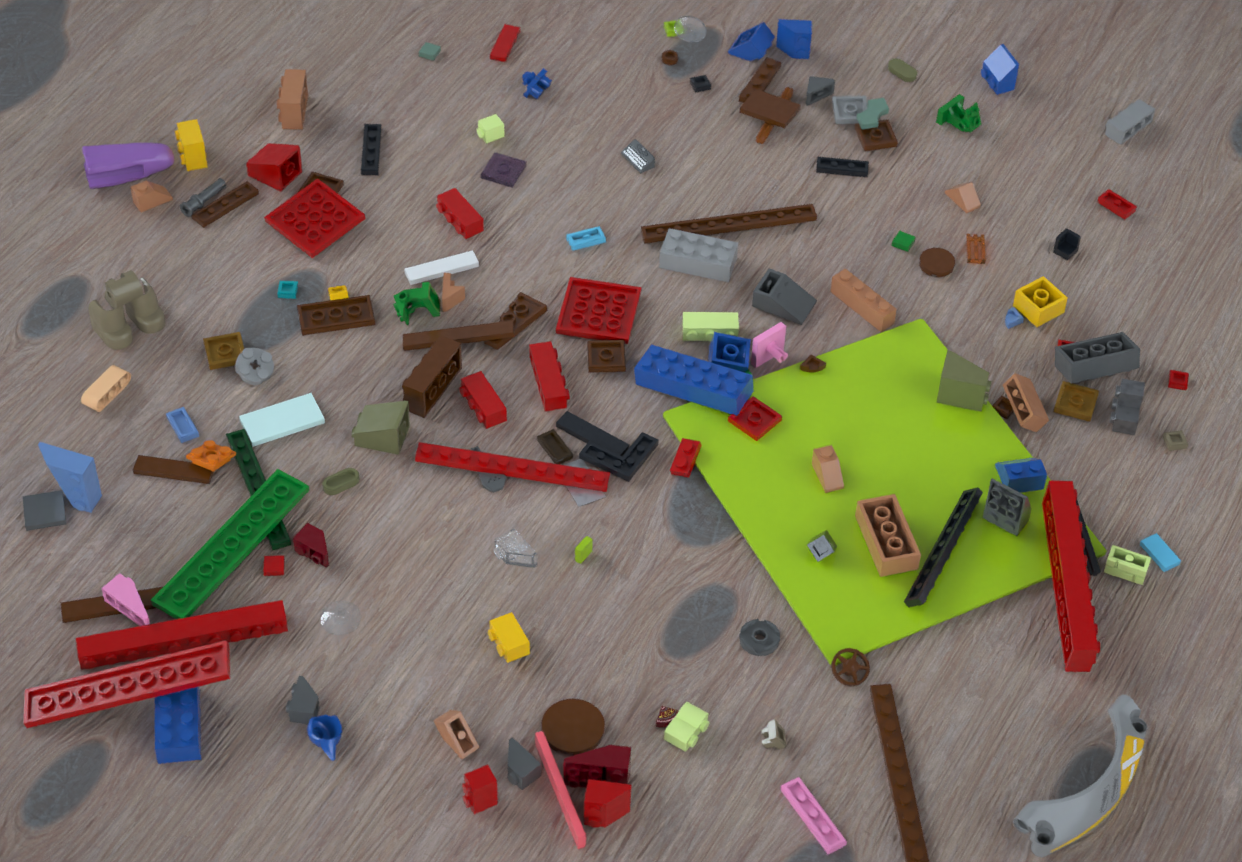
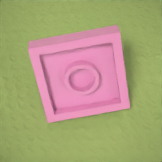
(769, 345)

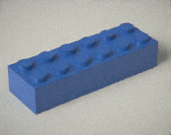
(694, 379)

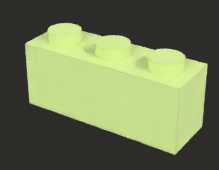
(702, 325)

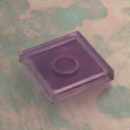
(503, 169)

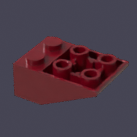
(605, 763)

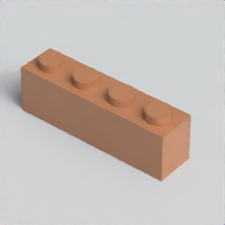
(863, 300)

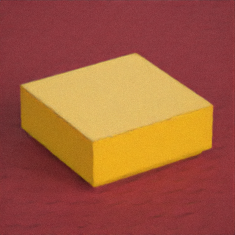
(338, 292)

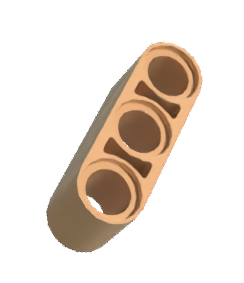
(106, 388)

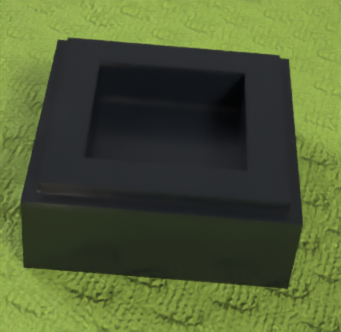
(700, 83)

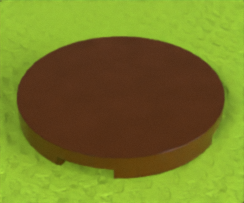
(573, 726)

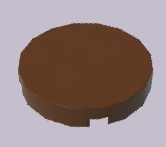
(937, 262)

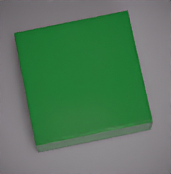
(903, 241)

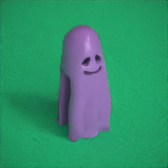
(124, 162)

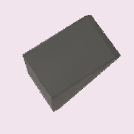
(819, 89)

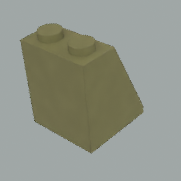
(963, 383)
(382, 427)

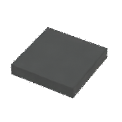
(44, 510)

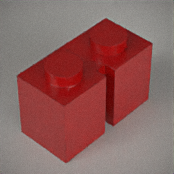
(480, 789)

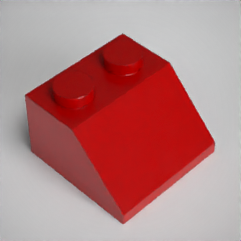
(606, 802)

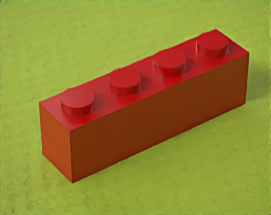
(548, 376)

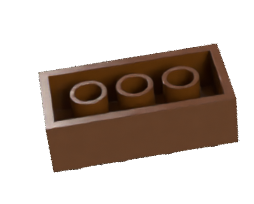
(432, 376)

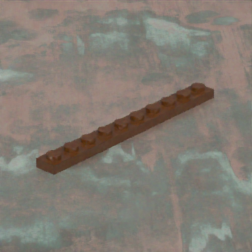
(732, 222)
(898, 774)

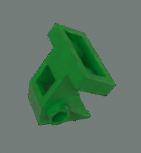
(953, 113)
(417, 298)

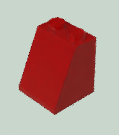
(276, 165)

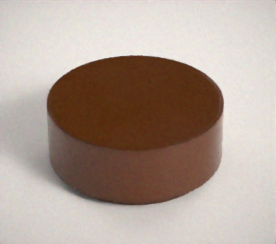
(669, 57)

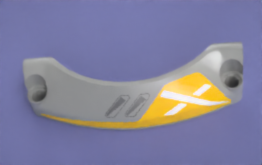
(1070, 818)

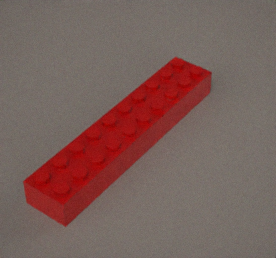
(1070, 577)

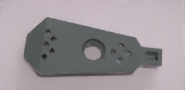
(491, 481)

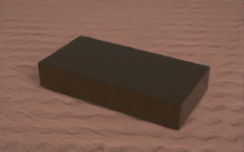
(555, 447)

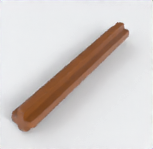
(767, 127)

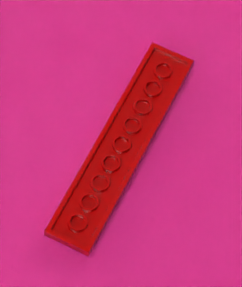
(127, 684)

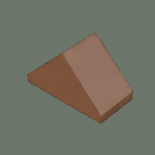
(964, 196)

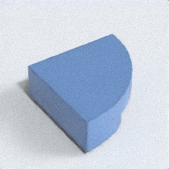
(1013, 318)

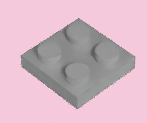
(847, 108)

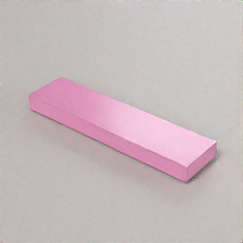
(813, 815)

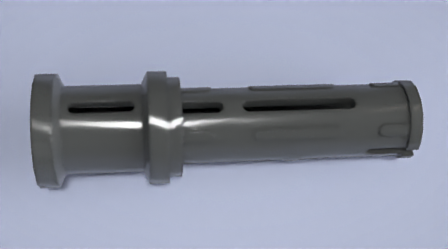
(197, 200)

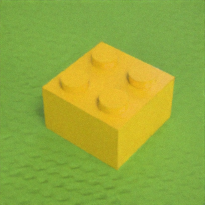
(191, 145)
(1040, 301)

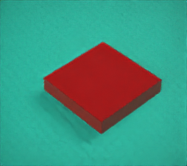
(755, 418)

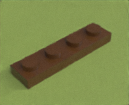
(761, 78)

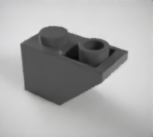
(303, 703)

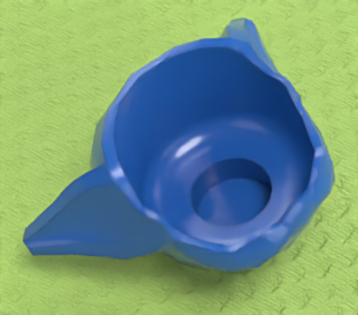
(325, 733)

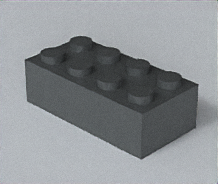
(1097, 357)

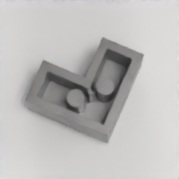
(1127, 406)

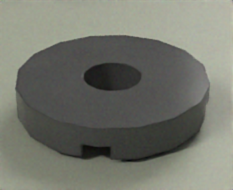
(755, 646)

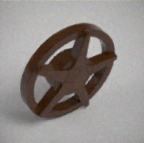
(850, 667)

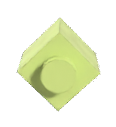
(490, 128)

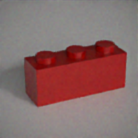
(460, 213)
(483, 400)

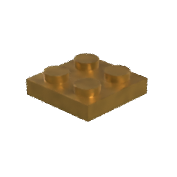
(223, 350)
(1076, 401)

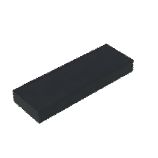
(842, 166)

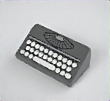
(638, 156)

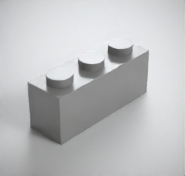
(1129, 121)

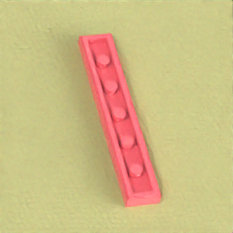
(560, 790)

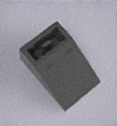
(782, 297)
(1006, 508)

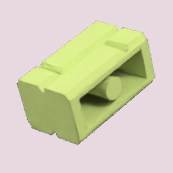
(1127, 565)

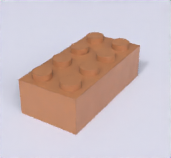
(887, 535)

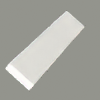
(438, 267)

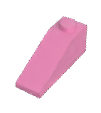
(125, 598)

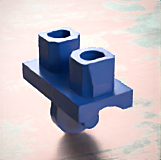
(532, 83)

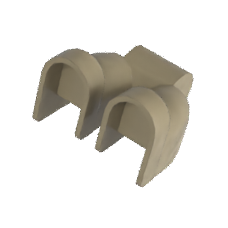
(140, 308)

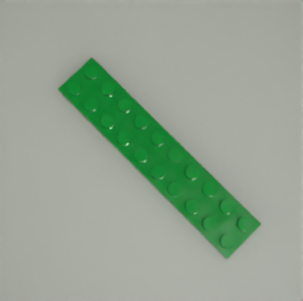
(230, 545)

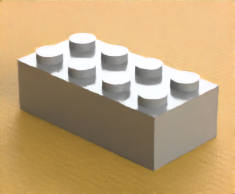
(698, 255)

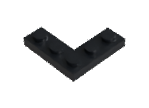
(620, 466)

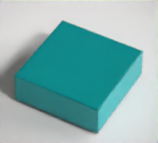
(287, 289)

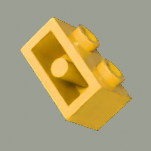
(509, 637)

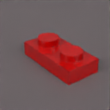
(1117, 204)
(685, 457)

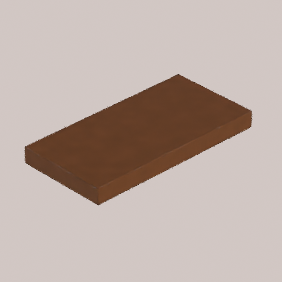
(336, 315)

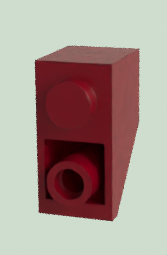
(312, 544)

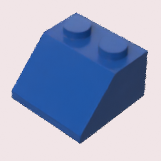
(794, 38)
(752, 43)
(1000, 70)
(729, 351)
(1022, 474)

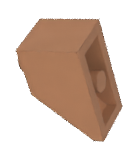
(149, 195)
(827, 468)
(456, 733)

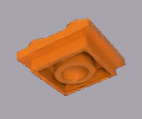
(211, 455)

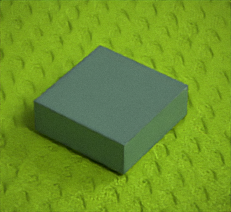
(429, 51)

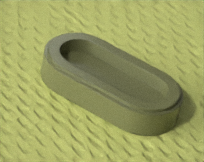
(902, 70)
(340, 481)

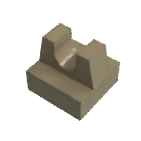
(775, 735)

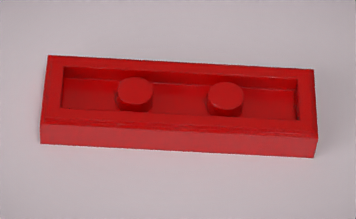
(504, 43)

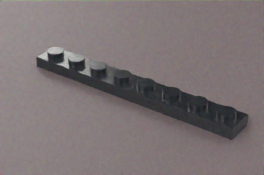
(944, 545)

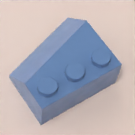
(75, 475)

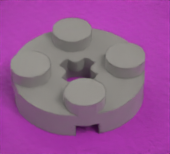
(257, 356)

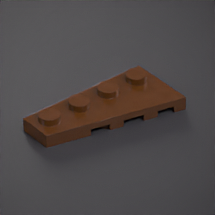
(523, 313)

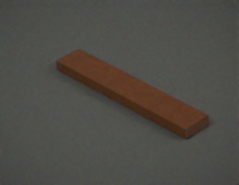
(463, 334)
(97, 607)

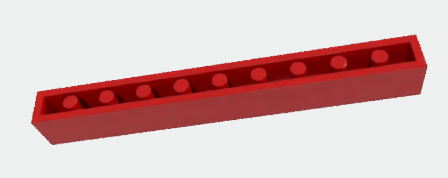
(181, 634)

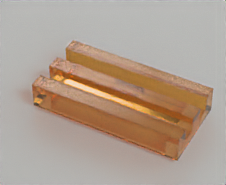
(975, 239)

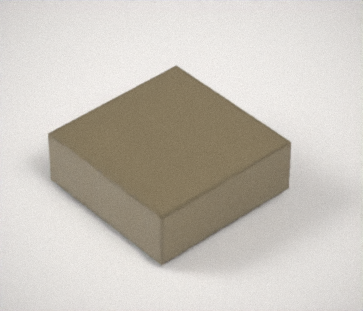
(1175, 440)

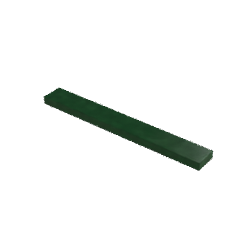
(253, 479)

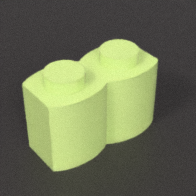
(686, 727)

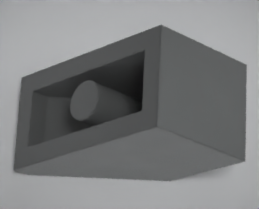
(521, 765)

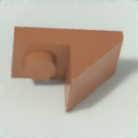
(451, 294)

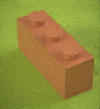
(1025, 402)

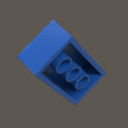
(178, 726)

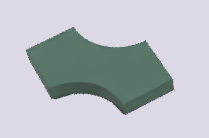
(870, 116)

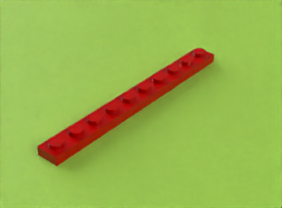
(512, 467)

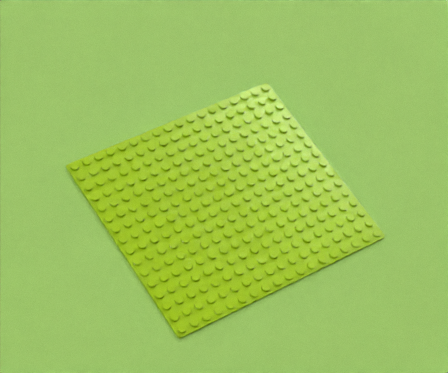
(890, 439)

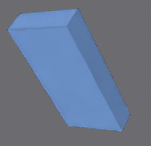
(182, 425)

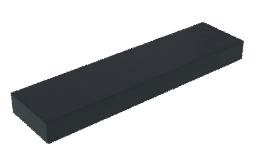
(371, 149)
(588, 432)

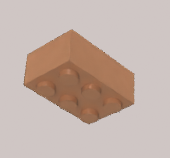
(293, 99)

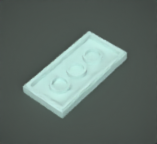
(282, 419)

